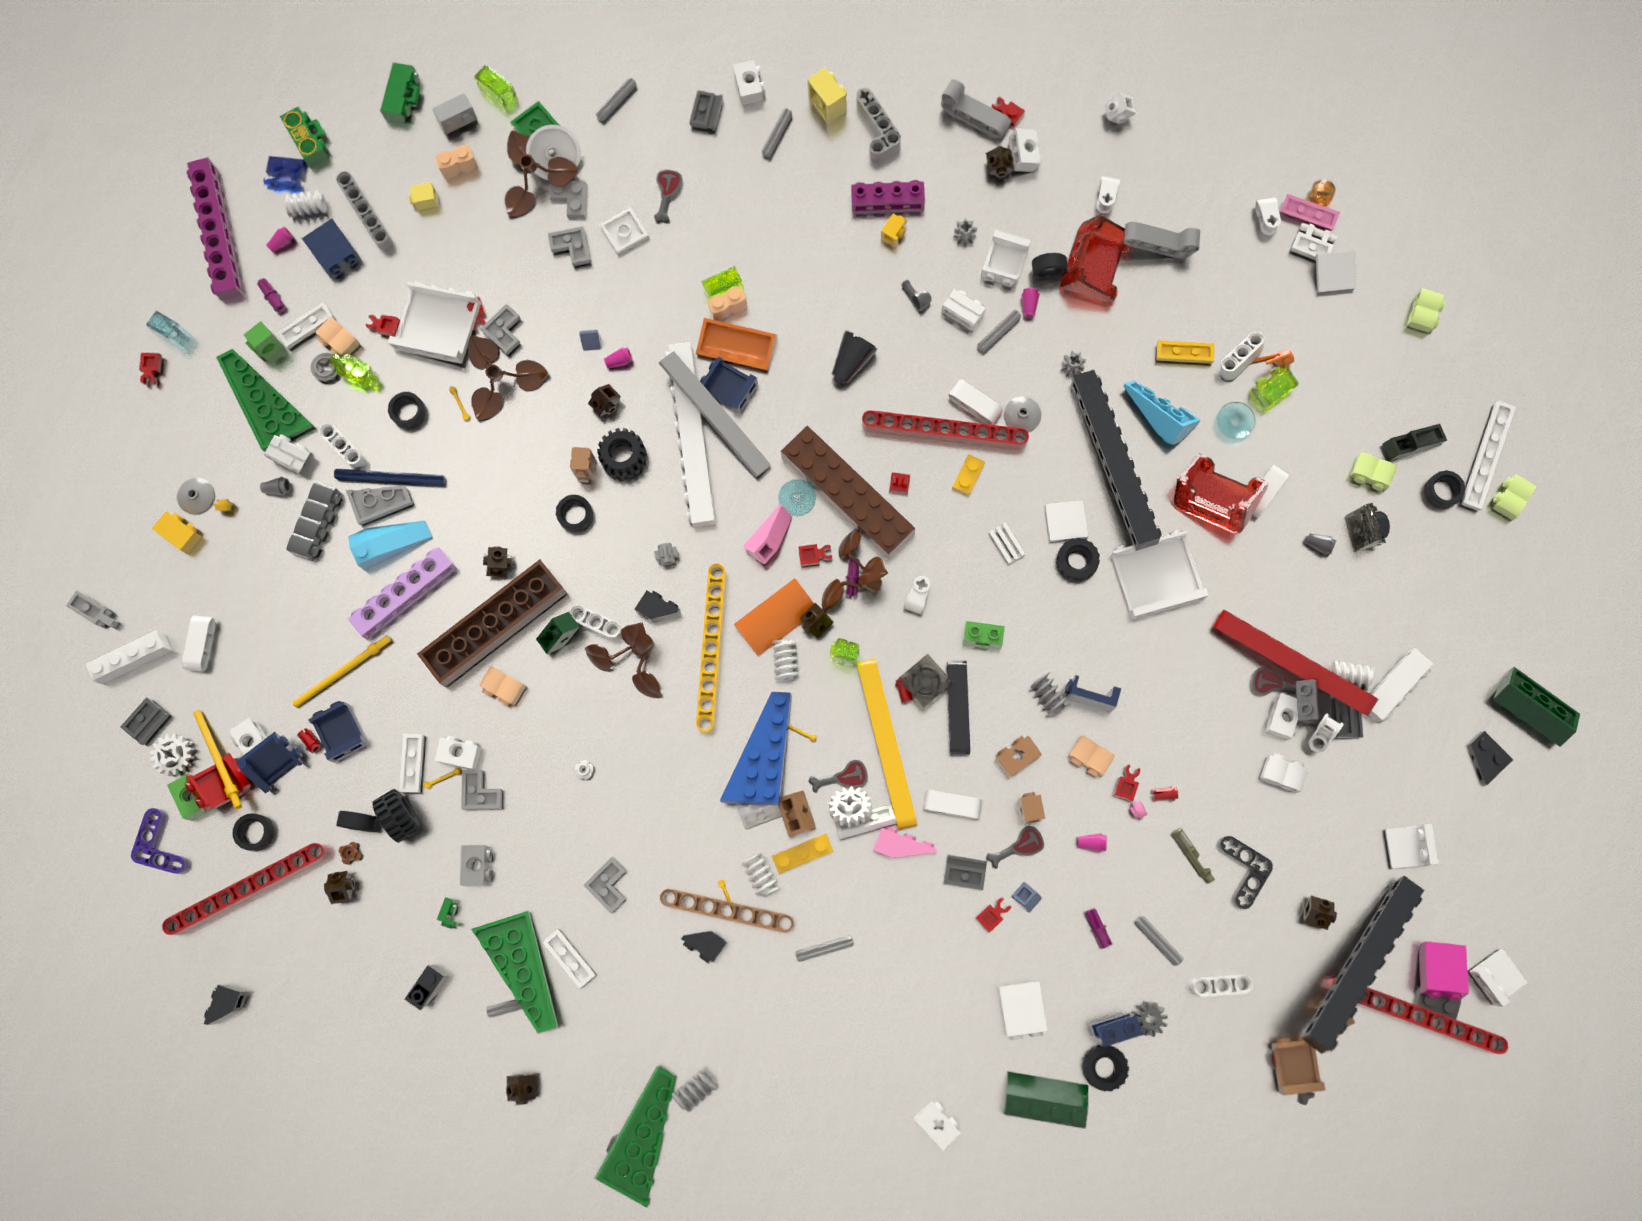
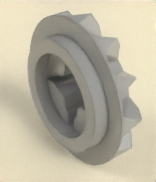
(318, 372)

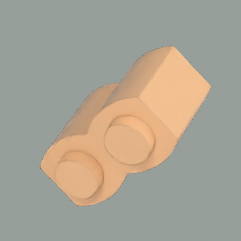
(456, 161)
(724, 304)
(337, 337)
(501, 685)
(1091, 756)

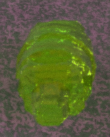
(353, 370)

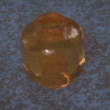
(1322, 192)

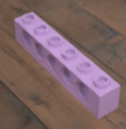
(382, 616)

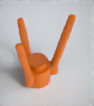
(1280, 358)

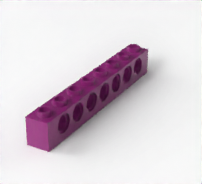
(230, 285)

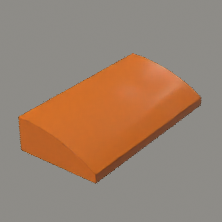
(736, 344)
(774, 617)

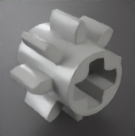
(962, 234)
(1077, 366)
(666, 554)

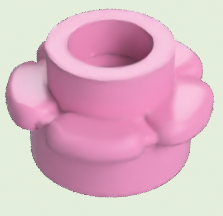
(1138, 810)

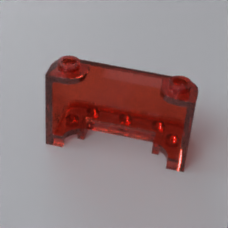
(1095, 259)
(1216, 496)

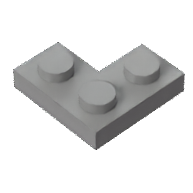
(575, 195)
(571, 240)
(498, 329)
(475, 796)
(601, 885)

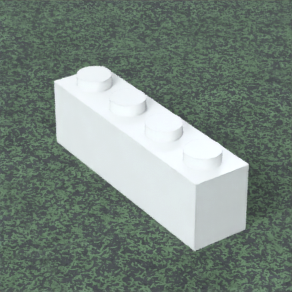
(128, 657)
(1398, 683)

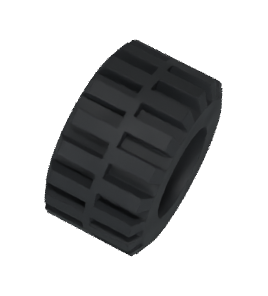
(618, 439)
(396, 815)

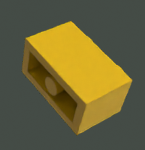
(176, 532)

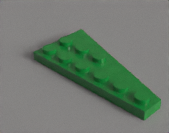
(261, 403)
(517, 958)
(637, 1147)

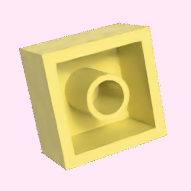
(827, 95)

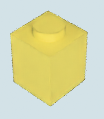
(423, 196)

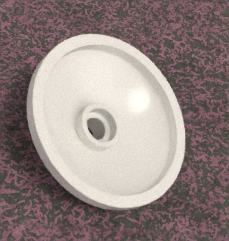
(556, 139)

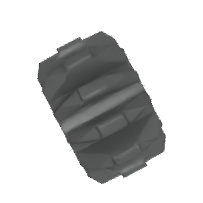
(1153, 1012)

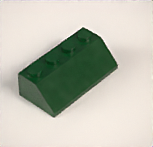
(1537, 707)
(1046, 1100)

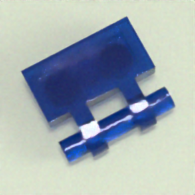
(284, 167)

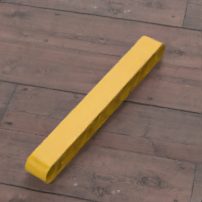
(708, 639)
(886, 744)

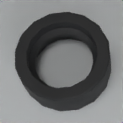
(1049, 266)
(411, 423)
(1455, 479)
(563, 503)
(356, 821)
(237, 832)

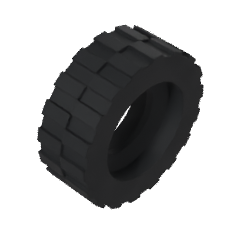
(1077, 545)
(1094, 1079)

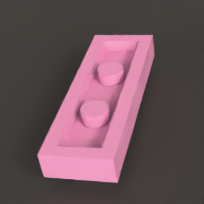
(1309, 212)

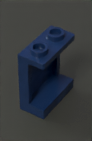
(331, 248)
(729, 385)
(1090, 698)
(338, 731)
(269, 760)
(1116, 1030)

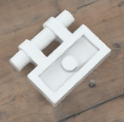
(1310, 246)

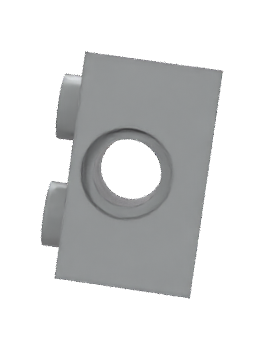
(469, 855)

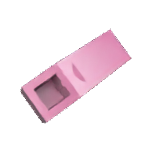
(769, 536)
(896, 846)

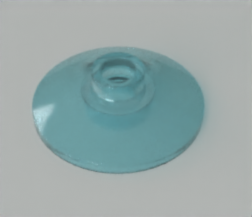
(1242, 414)
(798, 506)

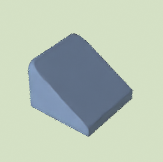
(590, 340)
(1026, 897)

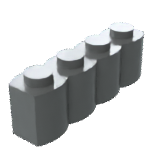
(313, 520)

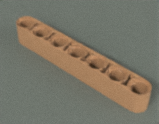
(718, 905)

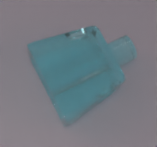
(164, 328)

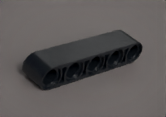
(958, 708)

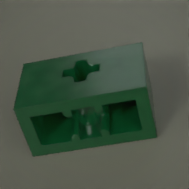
(557, 632)

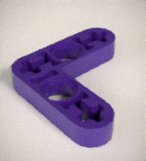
(148, 847)

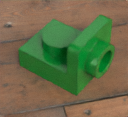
(447, 910)

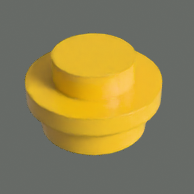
(222, 505)

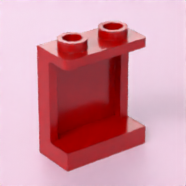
(209, 787)

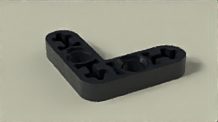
(1254, 872)

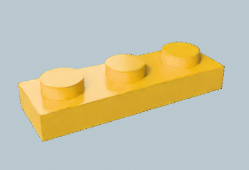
(1185, 351)
(802, 853)

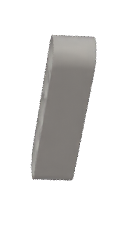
(361, 203)

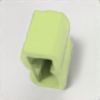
(1426, 310)
(1373, 471)
(1513, 497)

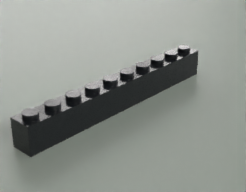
(1115, 460)
(1362, 965)

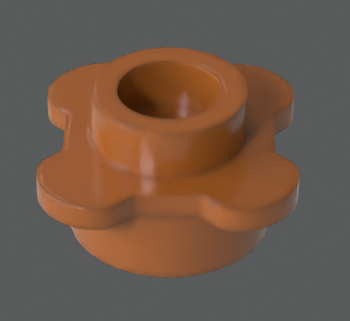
(343, 850)

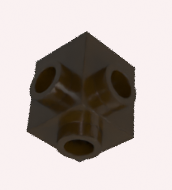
(1000, 161)
(604, 400)
(496, 561)
(816, 620)
(339, 887)
(1319, 912)
(521, 1088)

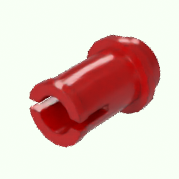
(903, 692)
(309, 741)
(1165, 793)

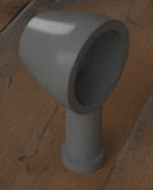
(919, 299)

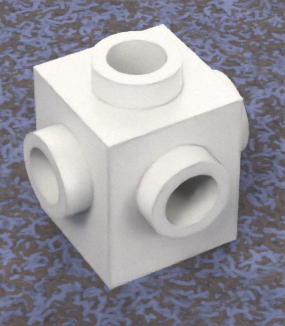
(1120, 108)

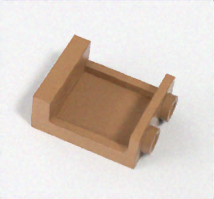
(1296, 1067)

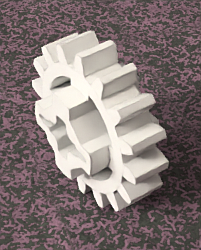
(164, 760)
(850, 806)

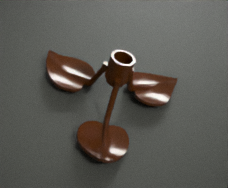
(560, 173)
(485, 401)
(868, 579)
(639, 643)

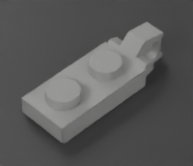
(91, 610)

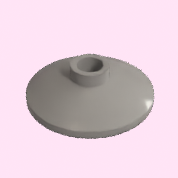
(1015, 419)
(201, 501)

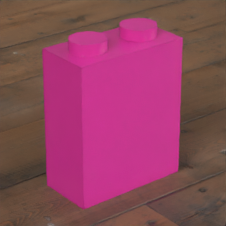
(1443, 970)

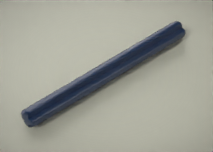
(391, 477)

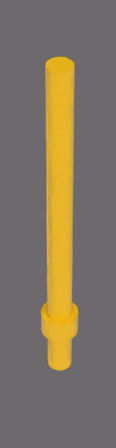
(373, 649)
(230, 789)

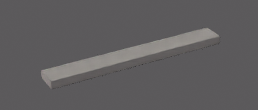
(714, 414)

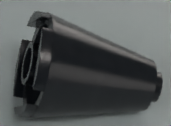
(851, 357)

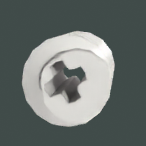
(304, 205)
(785, 659)
(1354, 674)
(760, 875)

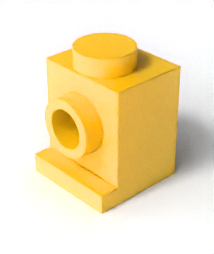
(894, 229)

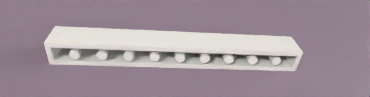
(693, 448)

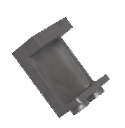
(1313, 702)

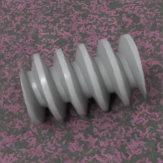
(1049, 695)
(695, 1091)

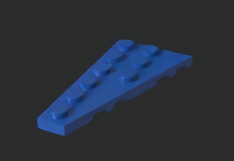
(761, 765)

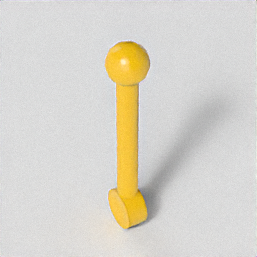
(465, 416)
(812, 737)
(427, 785)
(721, 883)

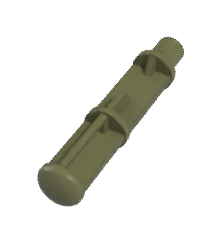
(1193, 855)

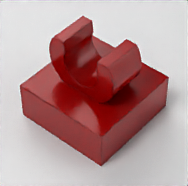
(899, 483)

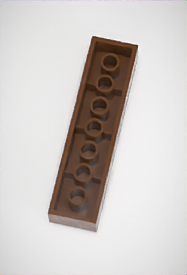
(848, 492)
(491, 623)

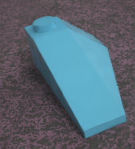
(1166, 420)
(383, 542)

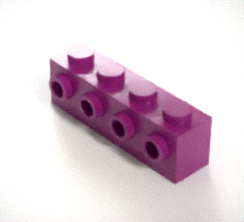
(888, 196)

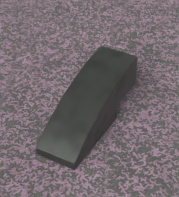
(1414, 441)

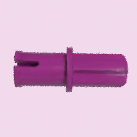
(270, 295)
(853, 577)
(1098, 928)

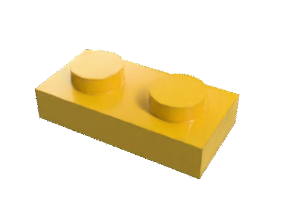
(968, 474)

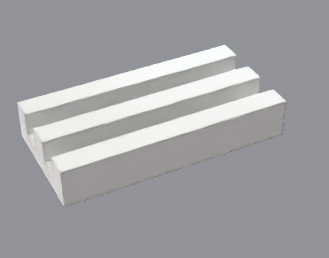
(999, 529)

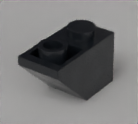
(656, 609)
(706, 943)
(426, 986)
(225, 1002)

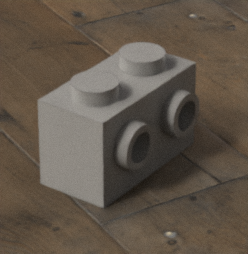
(454, 113)

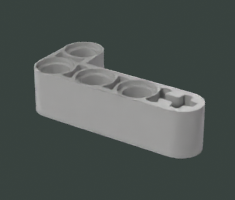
(973, 111)
(875, 122)
(1161, 240)

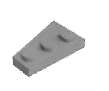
(374, 503)

